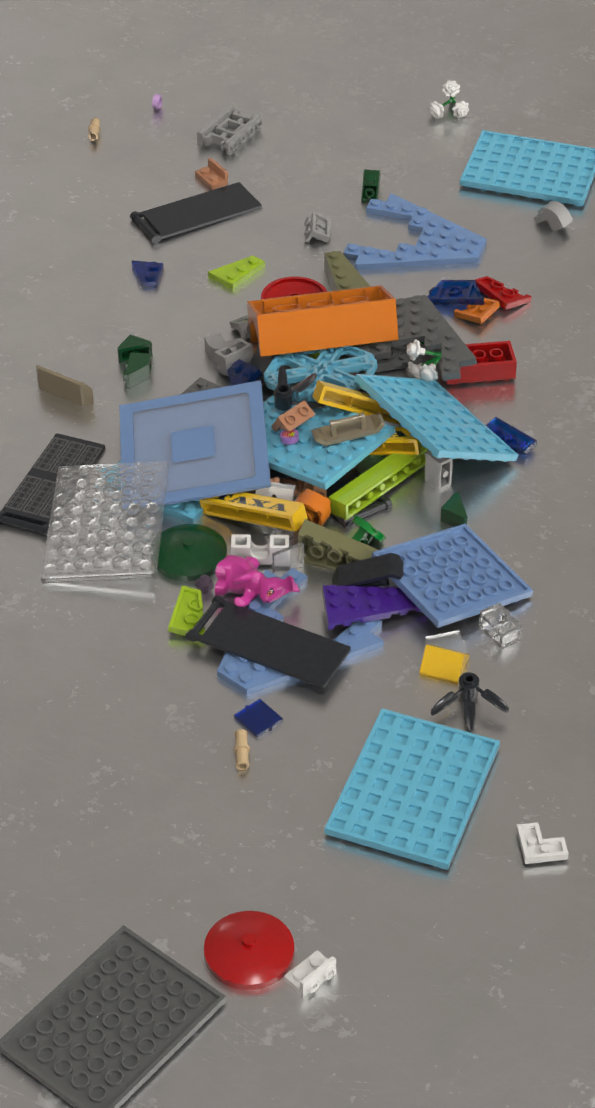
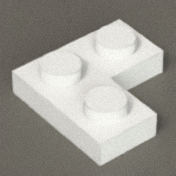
(538, 849)

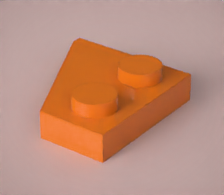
(478, 313)

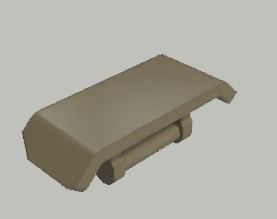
(64, 386)
(348, 428)

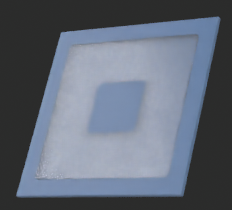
(207, 436)

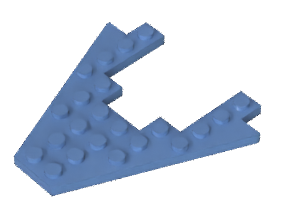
(438, 244)
(252, 677)

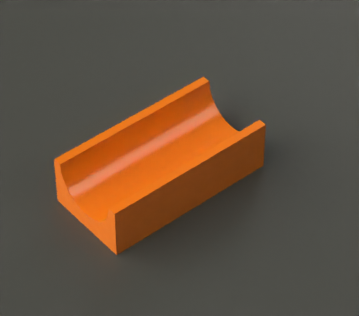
(322, 320)

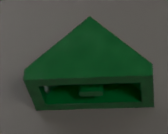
(133, 344)
(453, 511)

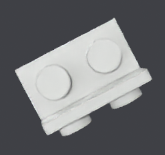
(311, 973)

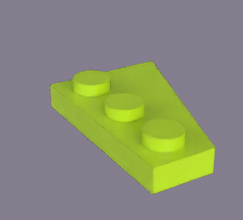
(237, 272)
(186, 611)

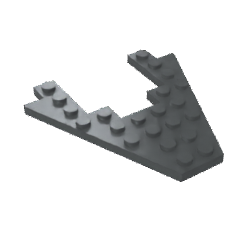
(422, 321)

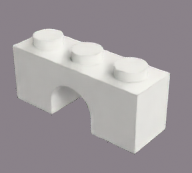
(243, 546)

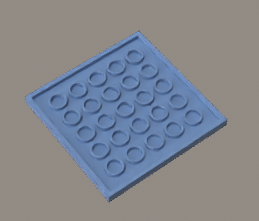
(455, 575)

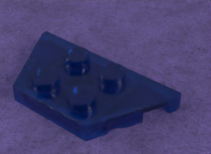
(456, 293)

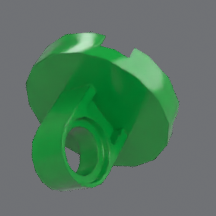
(366, 532)

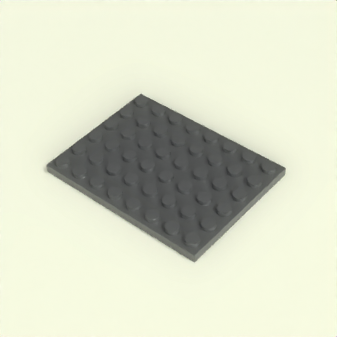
(111, 1023)

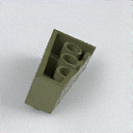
(341, 272)
(329, 548)

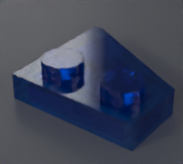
(243, 372)

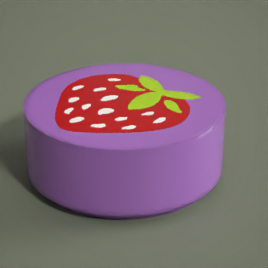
(289, 437)

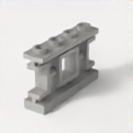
(216, 129)

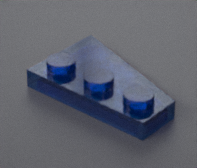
(514, 438)

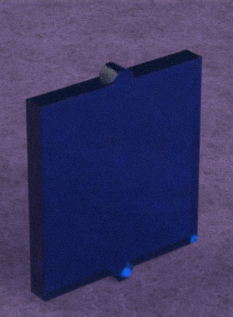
(258, 718)

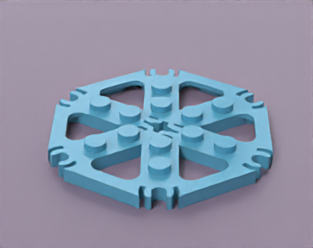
(325, 366)

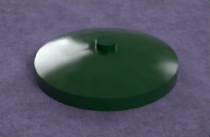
(190, 551)

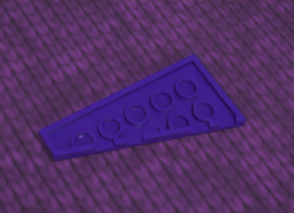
(363, 604)

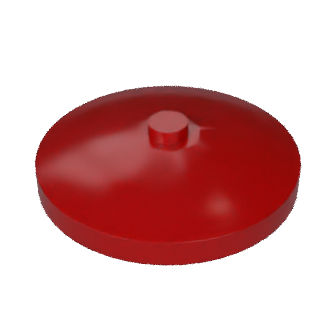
(291, 286)
(249, 950)

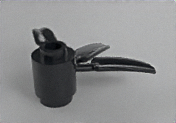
(283, 392)
(468, 691)

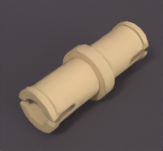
(94, 129)
(241, 749)

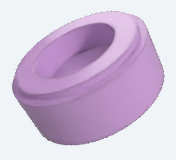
(157, 101)

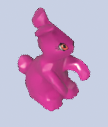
(241, 577)

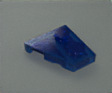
(148, 273)

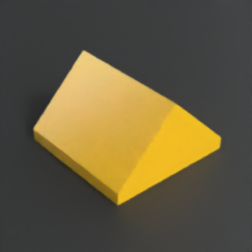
(443, 663)

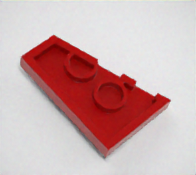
(496, 291)

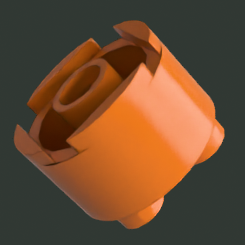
(316, 506)

